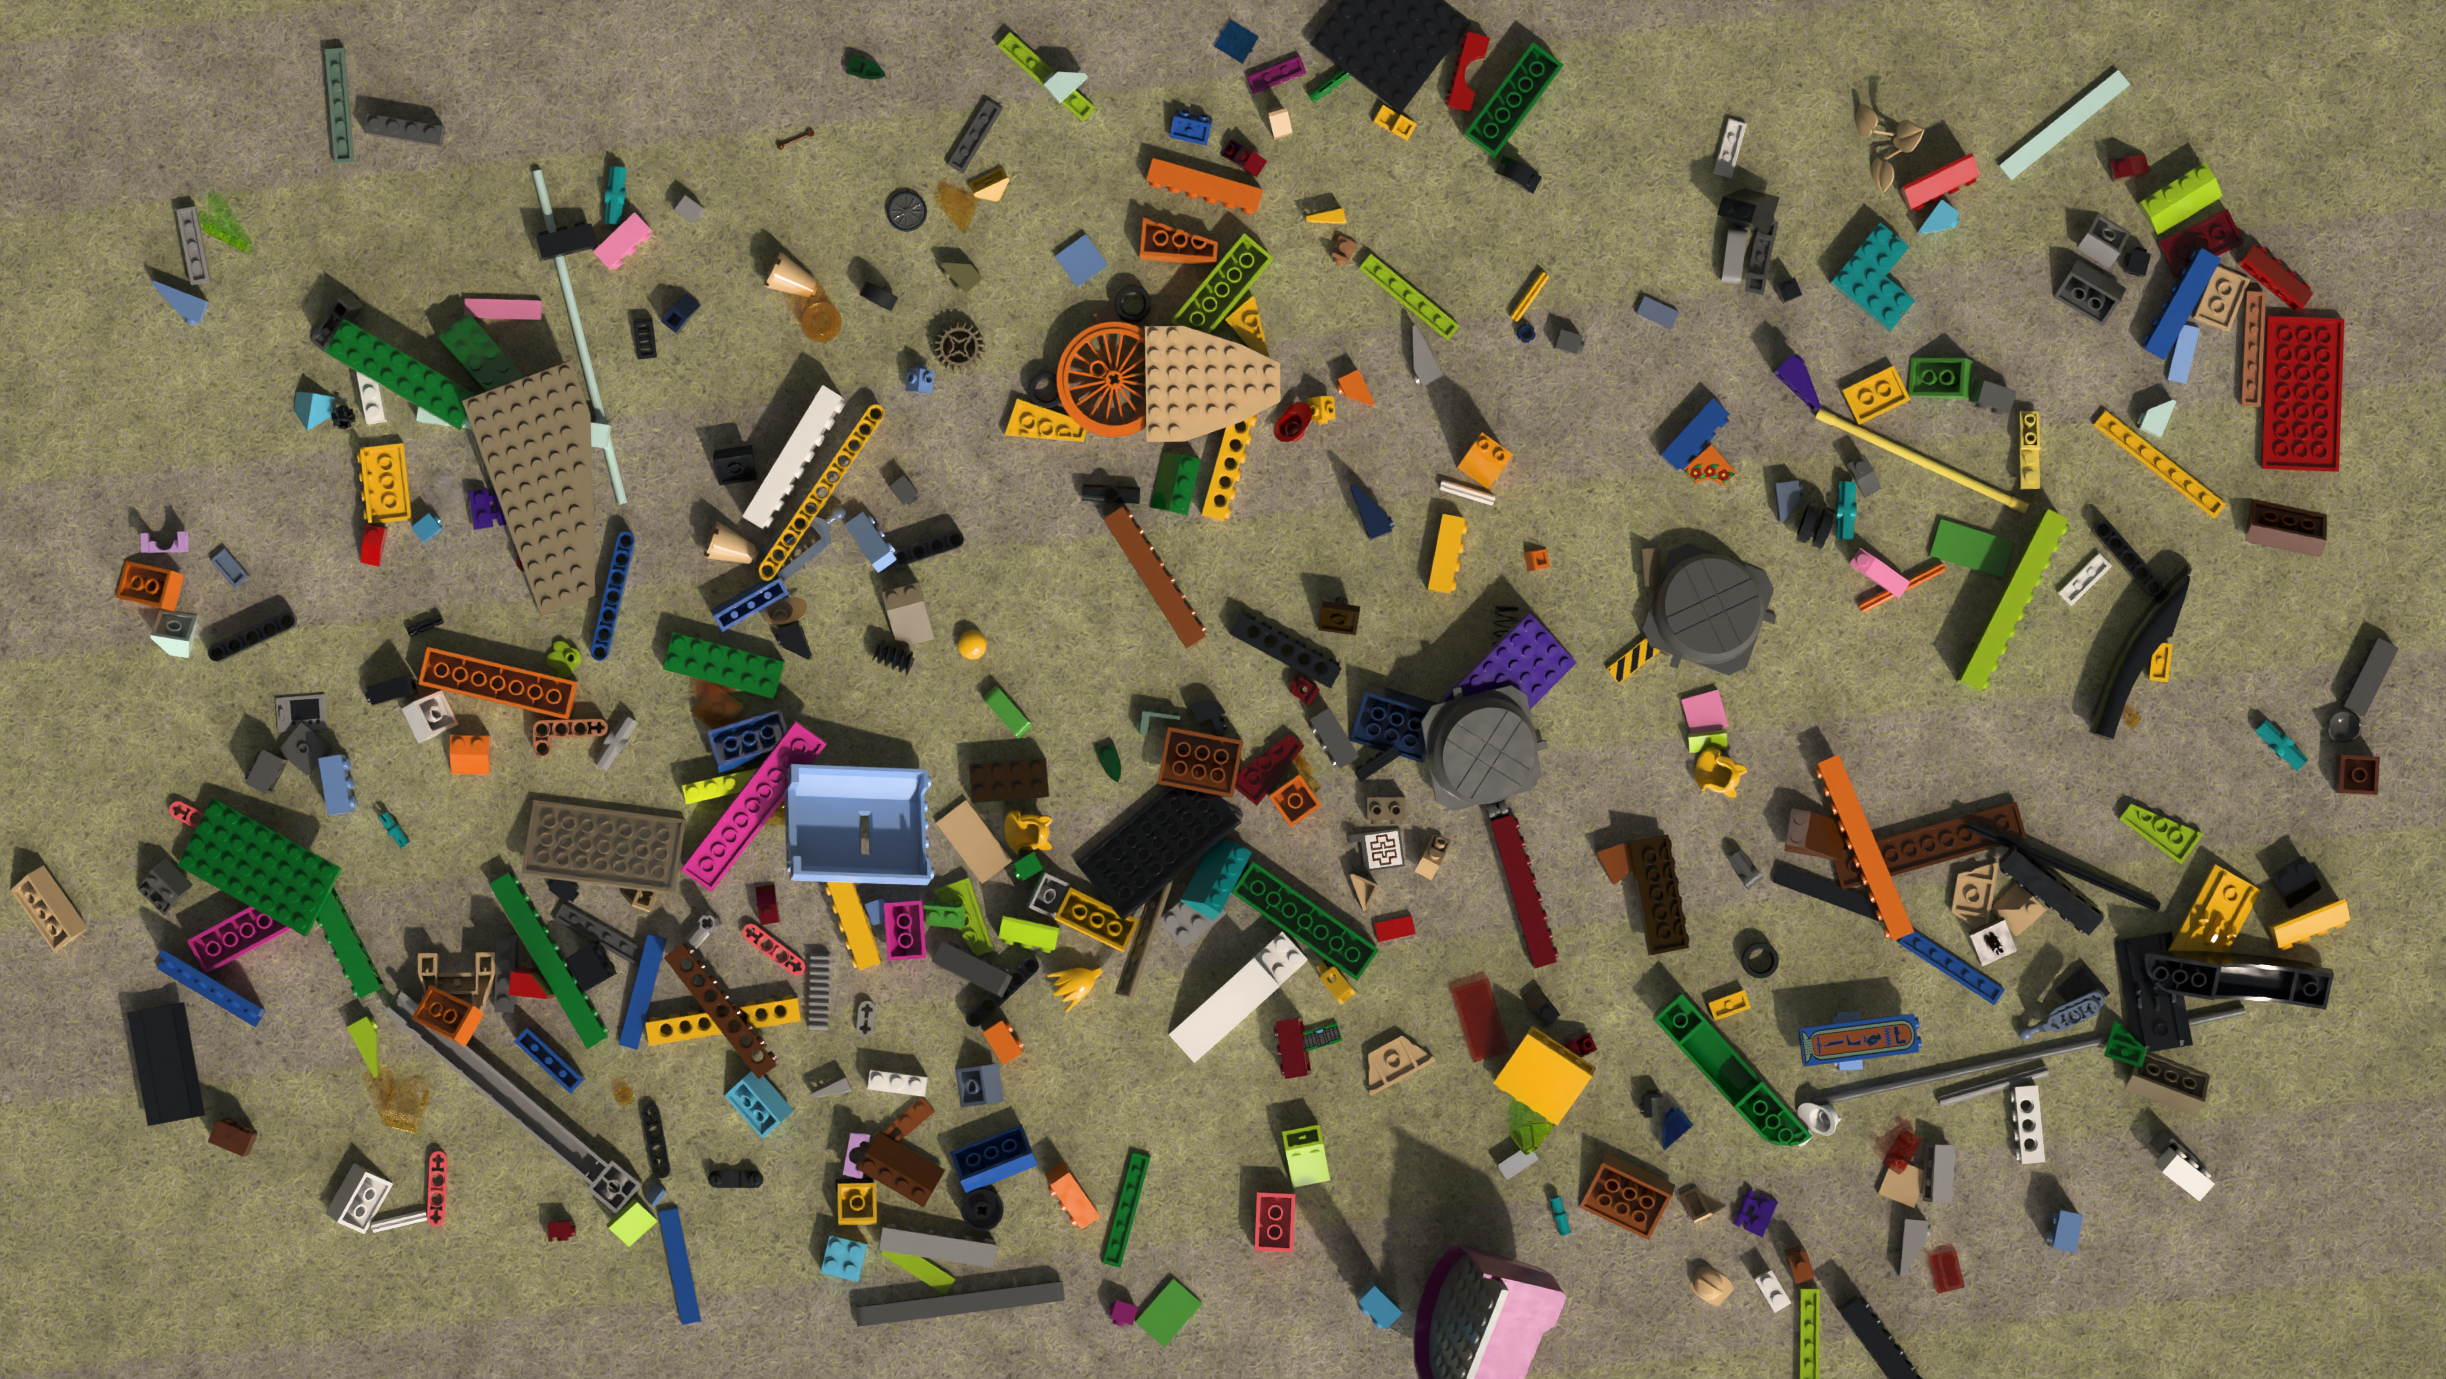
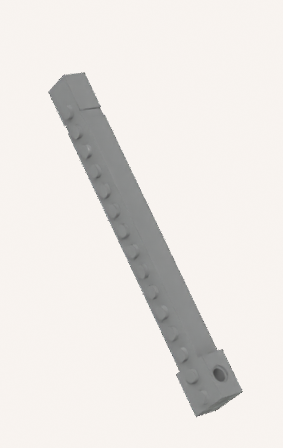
(608, 1181)

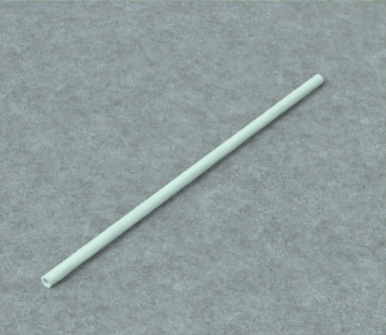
(579, 337)

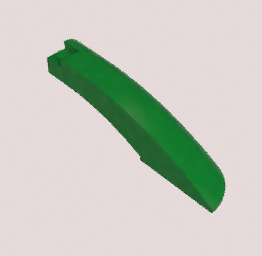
(1729, 1073)

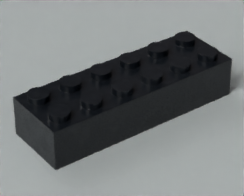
(1876, 1340)

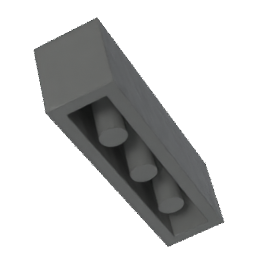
(404, 130)
(2369, 677)
(505, 964)
(972, 969)

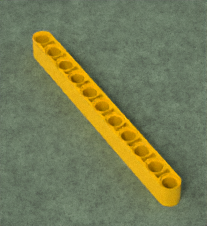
(823, 483)

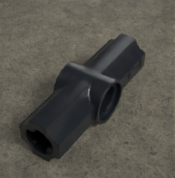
(1097, 493)

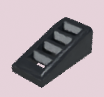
(648, 321)

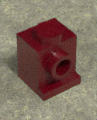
(1311, 692)
(561, 1230)

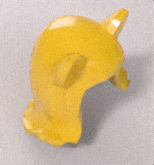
(1718, 772)
(1027, 831)

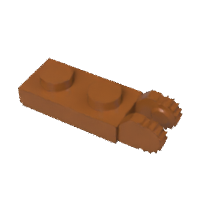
(911, 1119)

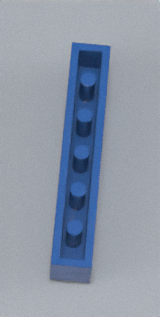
(2180, 303)

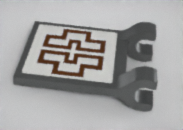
(1379, 850)

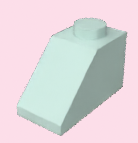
(1063, 84)
(2156, 418)

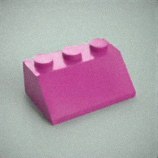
(904, 930)

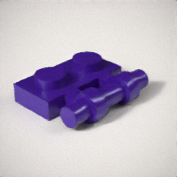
(481, 511)
(1760, 1216)

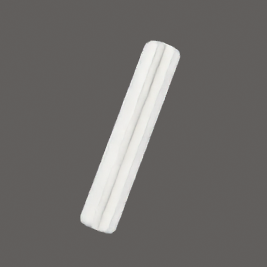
(1467, 492)
(399, 1221)

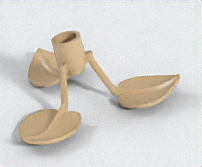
(1905, 140)

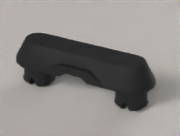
(735, 1179)

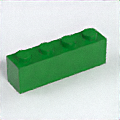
(1028, 866)

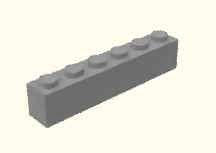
(937, 1246)

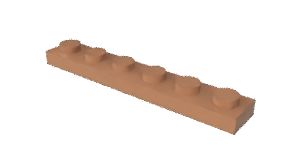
(2253, 349)

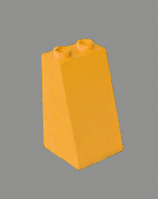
(1485, 461)

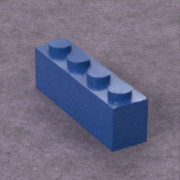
(1694, 435)
(749, 602)
(549, 1060)

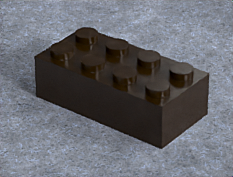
(1009, 780)

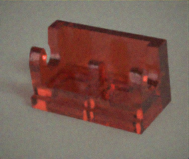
(1901, 1151)

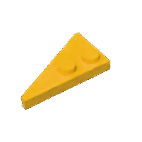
(1248, 327)

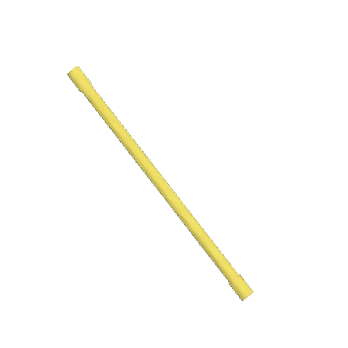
(2011, 502)

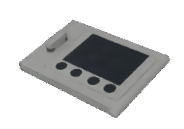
(295, 709)

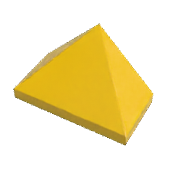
(990, 185)

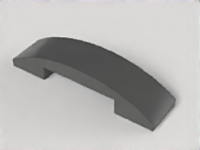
(1760, 260)

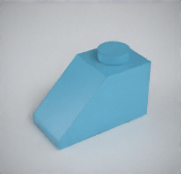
(1940, 219)

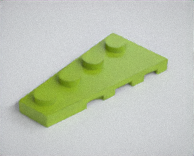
(2168, 836)
(975, 929)

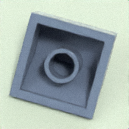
(979, 1085)

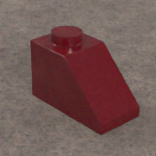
(2128, 167)
(767, 904)

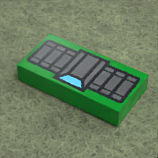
(1322, 1036)

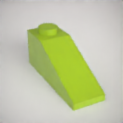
(366, 1039)

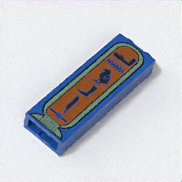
(1859, 1039)

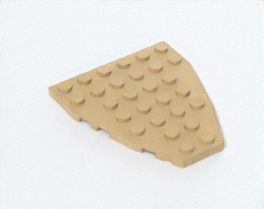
(1202, 383)

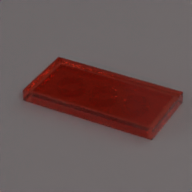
(1480, 1020)

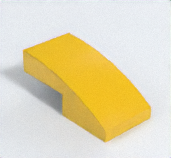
(1394, 122)

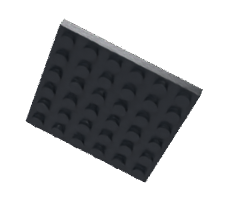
(1390, 43)

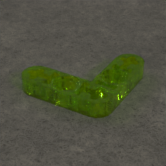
(227, 238)

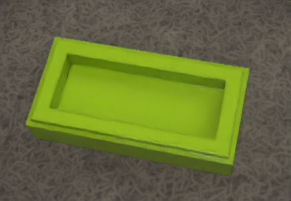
(1701, 741)

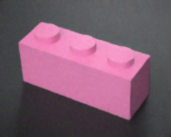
(623, 241)

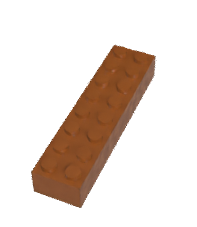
(1154, 577)

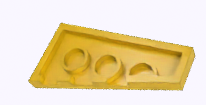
(1042, 423)

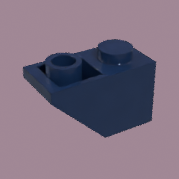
(680, 313)

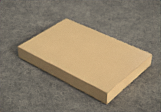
(2221, 299)

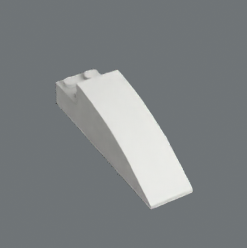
(1238, 997)

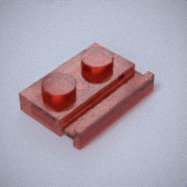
(1946, 1271)

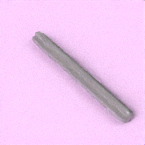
(1992, 1086)

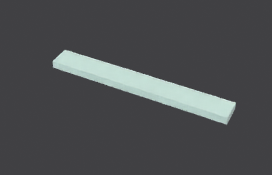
(2064, 125)

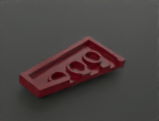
(1265, 771)

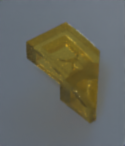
(1305, 771)

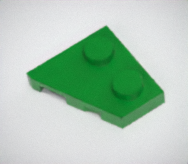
(2124, 1046)

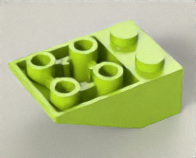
(1306, 1155)

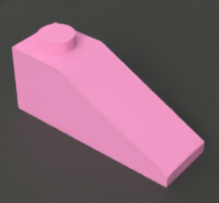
(1879, 573)

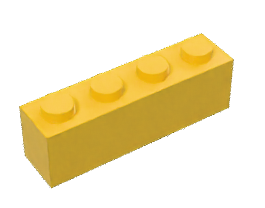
(1446, 554)

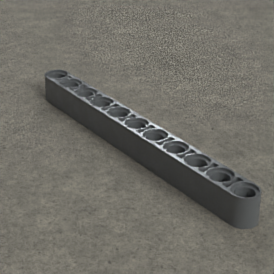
(960, 1303)

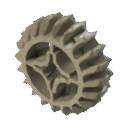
(970, 360)

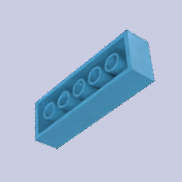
(1379, 1304)

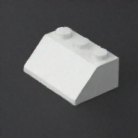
(359, 1198)

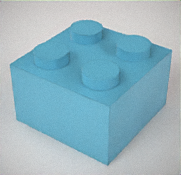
(844, 1258)

